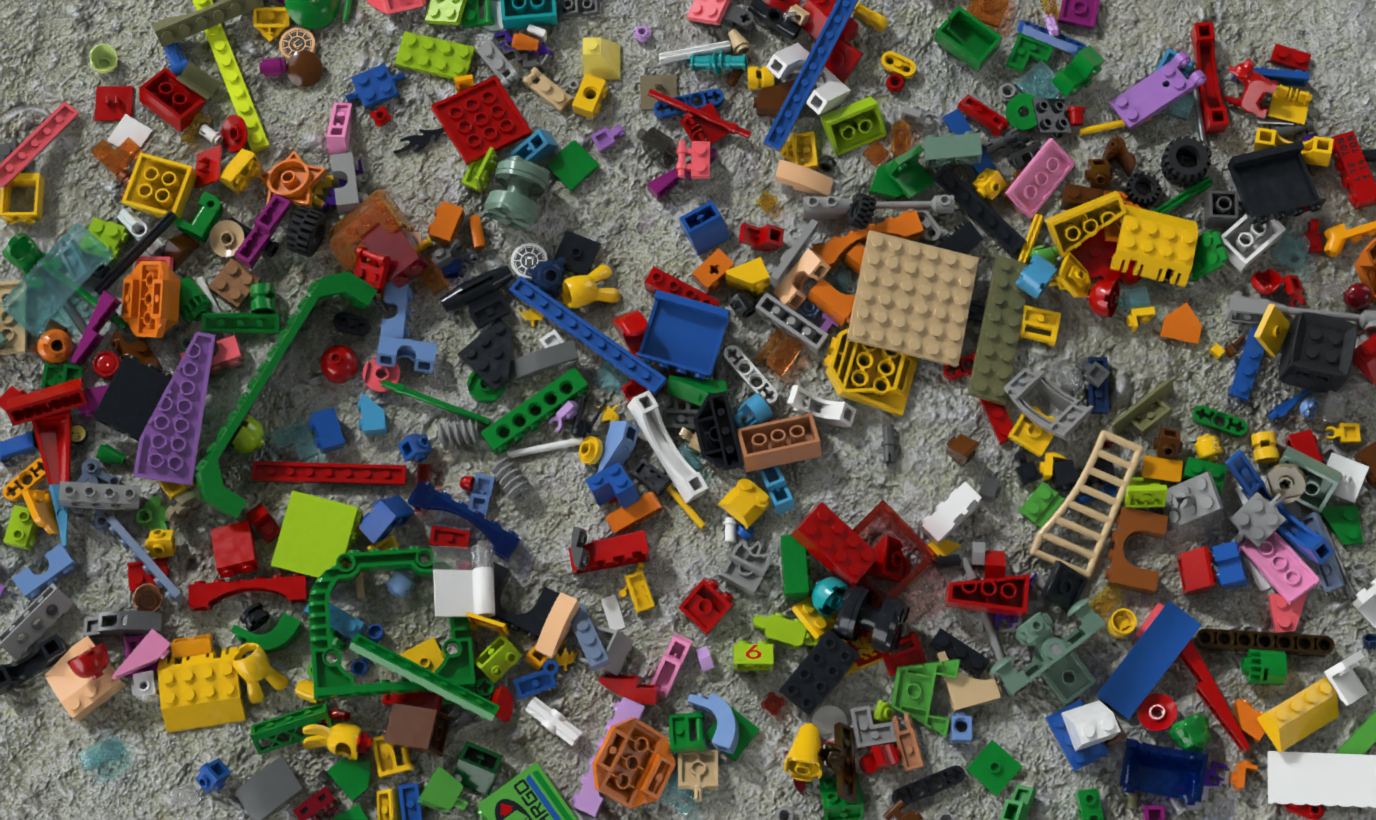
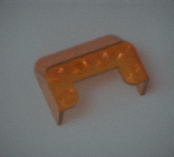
(373, 210)

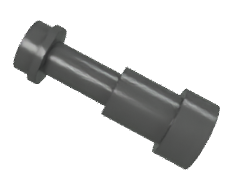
(1290, 130)

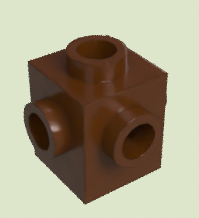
(1098, 173)
(1168, 443)

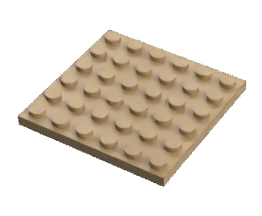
(912, 298)

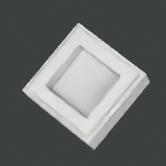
(537, 33)

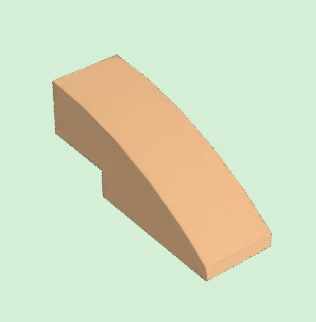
(803, 178)
(557, 625)

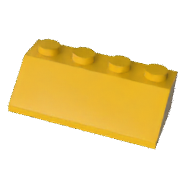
(1301, 714)

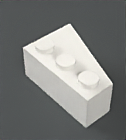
(950, 513)

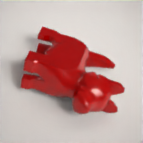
(1255, 89)

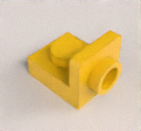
(1139, 314)

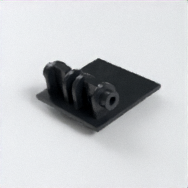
(1051, 116)

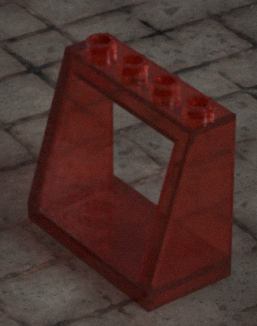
(910, 539)

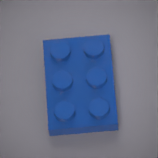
(1078, 758)

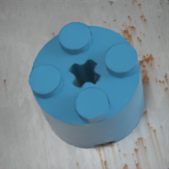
(1036, 276)

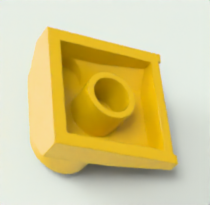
(746, 502)

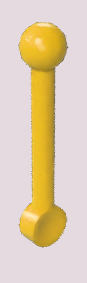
(623, 592)

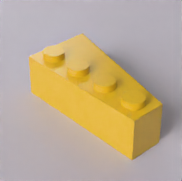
(1084, 221)

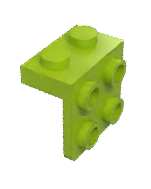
(479, 172)

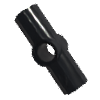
(765, 13)

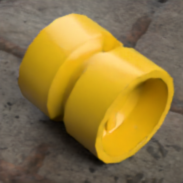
(755, 82)
(1265, 454)
(1121, 623)

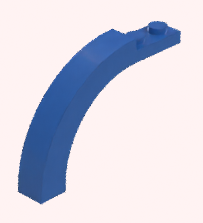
(1292, 530)

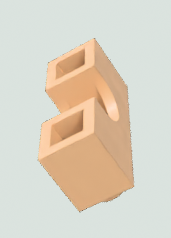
(791, 287)

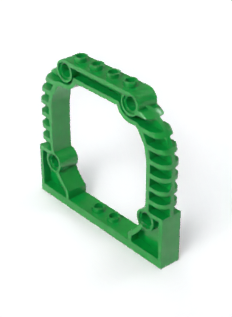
(331, 679)

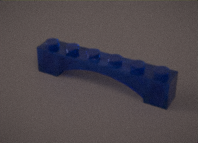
(427, 498)

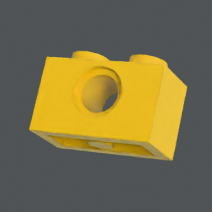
(589, 86)

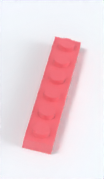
(36, 143)

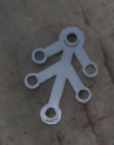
(92, 476)

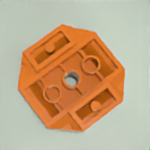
(151, 299)
(649, 765)

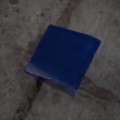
(453, 270)

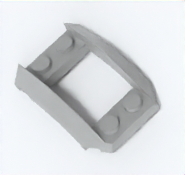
(1072, 411)

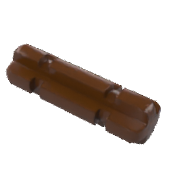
(736, 74)

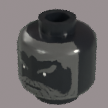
(743, 303)

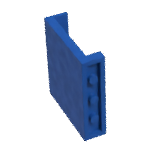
(684, 335)

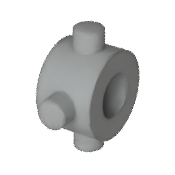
(573, 85)

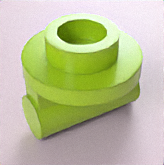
(883, 711)

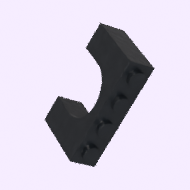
(529, 622)

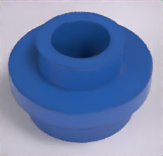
(746, 534)

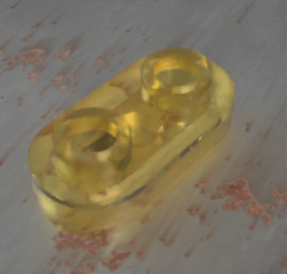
(1104, 601)

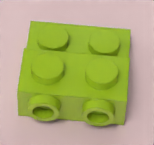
(111, 235)

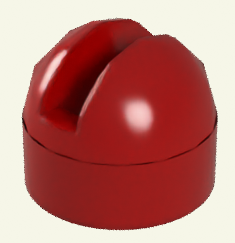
(467, 483)

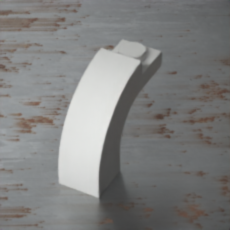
(823, 410)

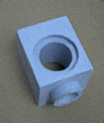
(955, 735)

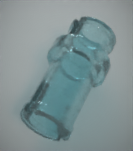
(688, 455)

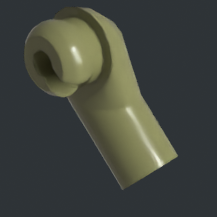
(1132, 798)

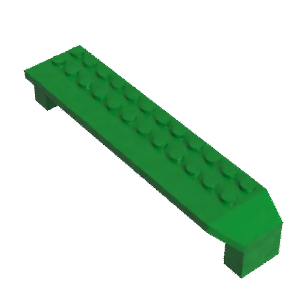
(208, 473)

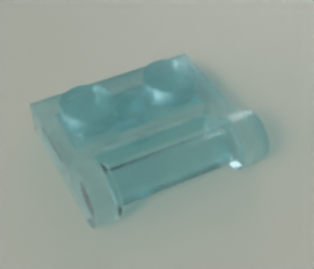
(688, 794)

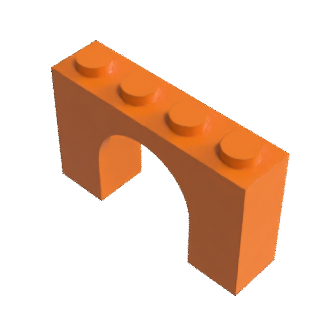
(831, 301)

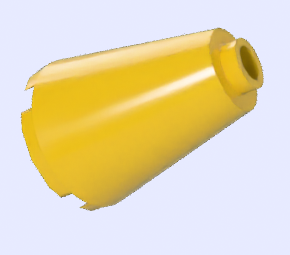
(803, 755)

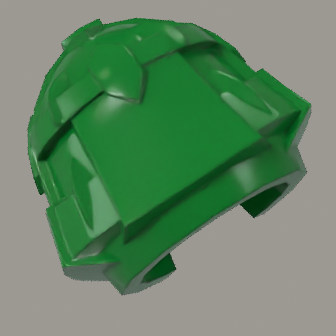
(1191, 733)

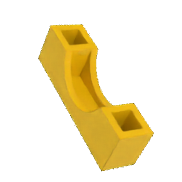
(1315, 152)

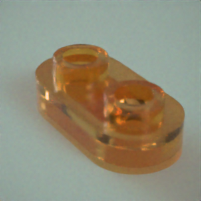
(900, 140)

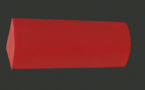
(47, 401)

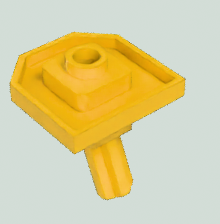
(1072, 277)

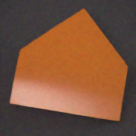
(1182, 325)

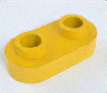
(899, 63)

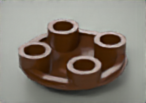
(304, 68)

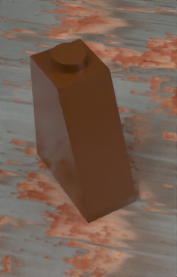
(772, 98)

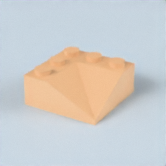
(79, 694)

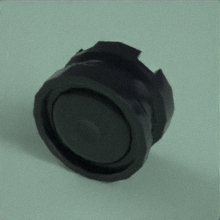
(254, 617)

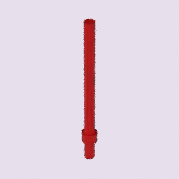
(732, 127)

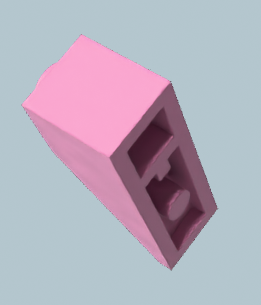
(339, 128)
(145, 654)

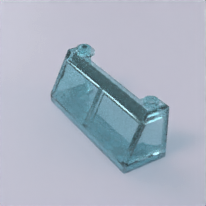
(55, 278)

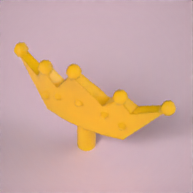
(531, 315)
(609, 413)
(565, 658)

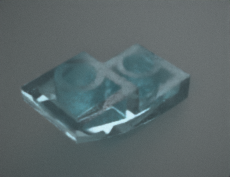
(101, 752)

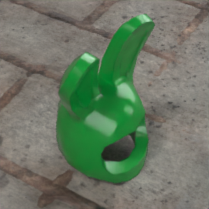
(22, 252)

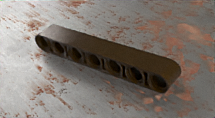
(1234, 645)

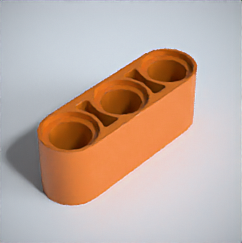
(624, 519)

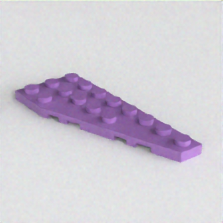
(172, 434)

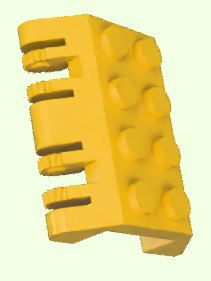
(1156, 243)
(200, 691)

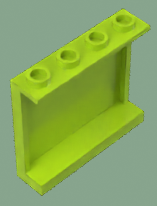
(315, 534)

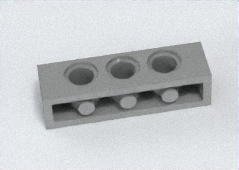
(792, 323)
(99, 496)
(36, 610)

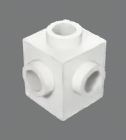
(145, 686)

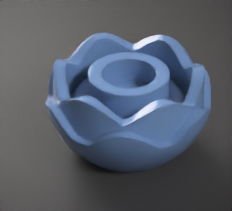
(808, 313)
(1309, 407)

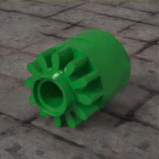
(192, 300)
(1264, 667)

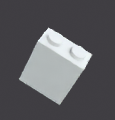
(1090, 724)

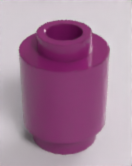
(273, 67)

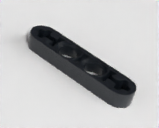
(927, 784)

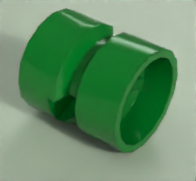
(262, 298)

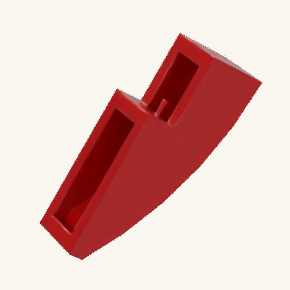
(631, 688)

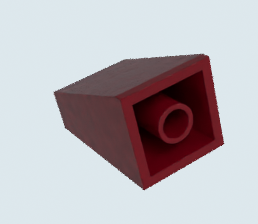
(401, 248)

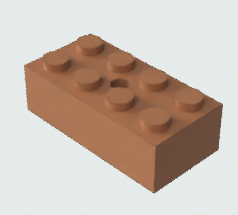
(779, 442)

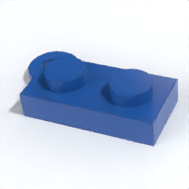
(536, 681)

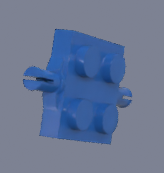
(375, 86)

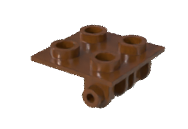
(1117, 150)

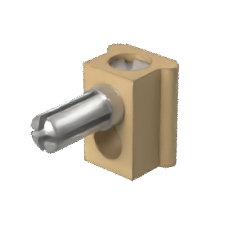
(797, 14)

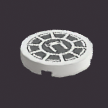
(527, 257)

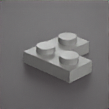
(868, 734)

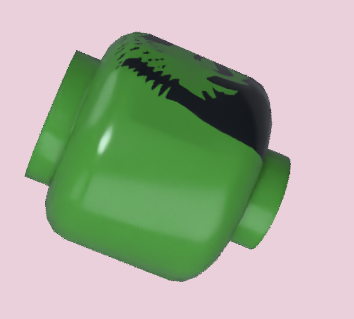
(1046, 251)

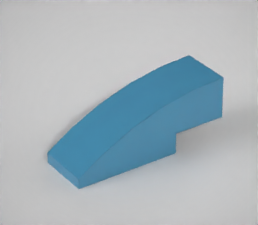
(777, 489)

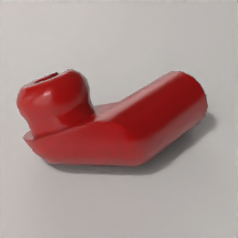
(339, 714)

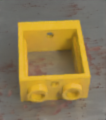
(23, 180)

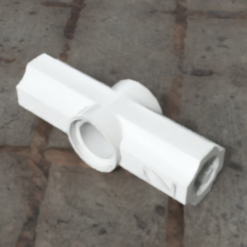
(134, 225)
(553, 721)

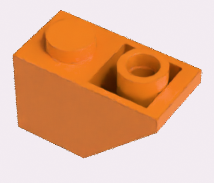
(1246, 720)

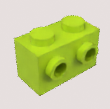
(21, 529)
(497, 658)

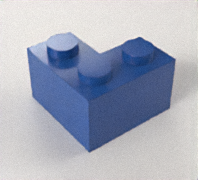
(612, 483)
(385, 517)

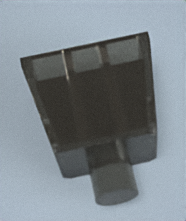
(658, 146)

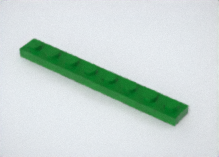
(424, 677)

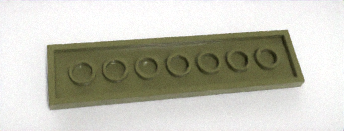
(998, 332)

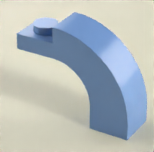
(727, 729)

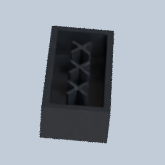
(819, 673)

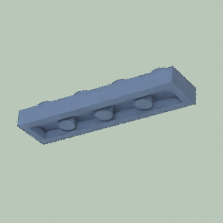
(1328, 570)
(589, 639)

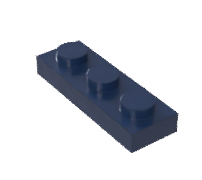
(1099, 397)

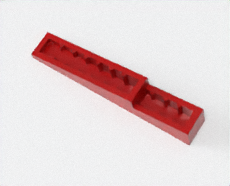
(1211, 695)

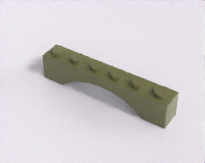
(179, 27)

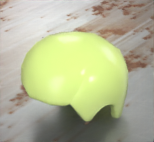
(103, 58)

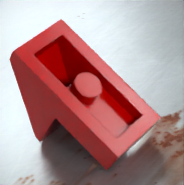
(264, 523)

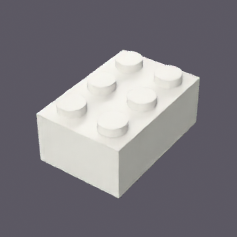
(1248, 242)

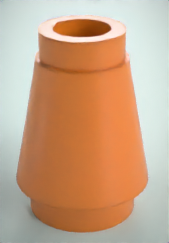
(524, 42)

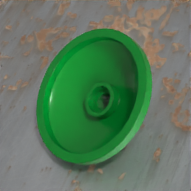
(312, 14)

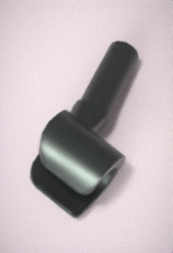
(324, 777)

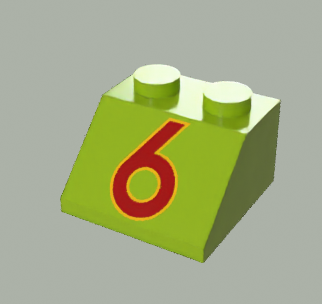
(753, 656)

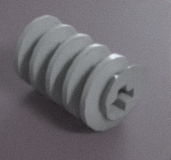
(458, 432)
(509, 480)

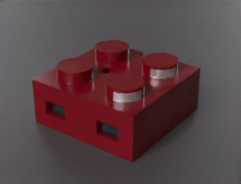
(318, 805)

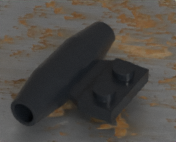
(481, 297)

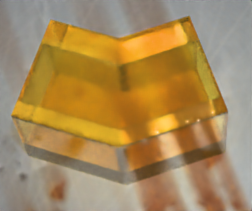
(1049, 6)

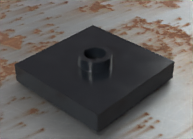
(578, 252)
(1063, 586)

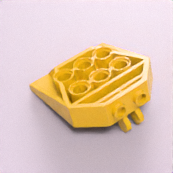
(844, 365)

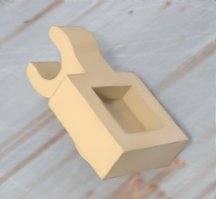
(690, 437)

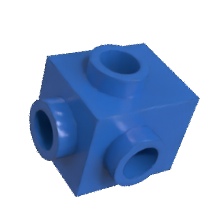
(415, 447)
(213, 776)

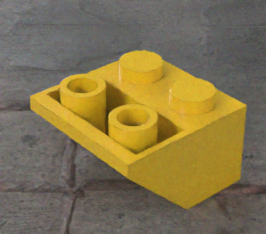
(240, 171)

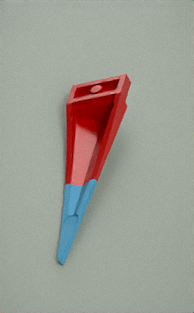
(55, 443)

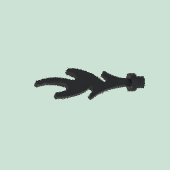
(421, 140)

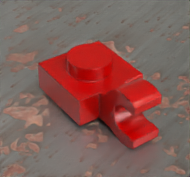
(1315, 239)
(1294, 288)
(364, 743)

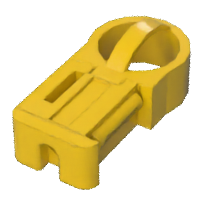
(870, 17)

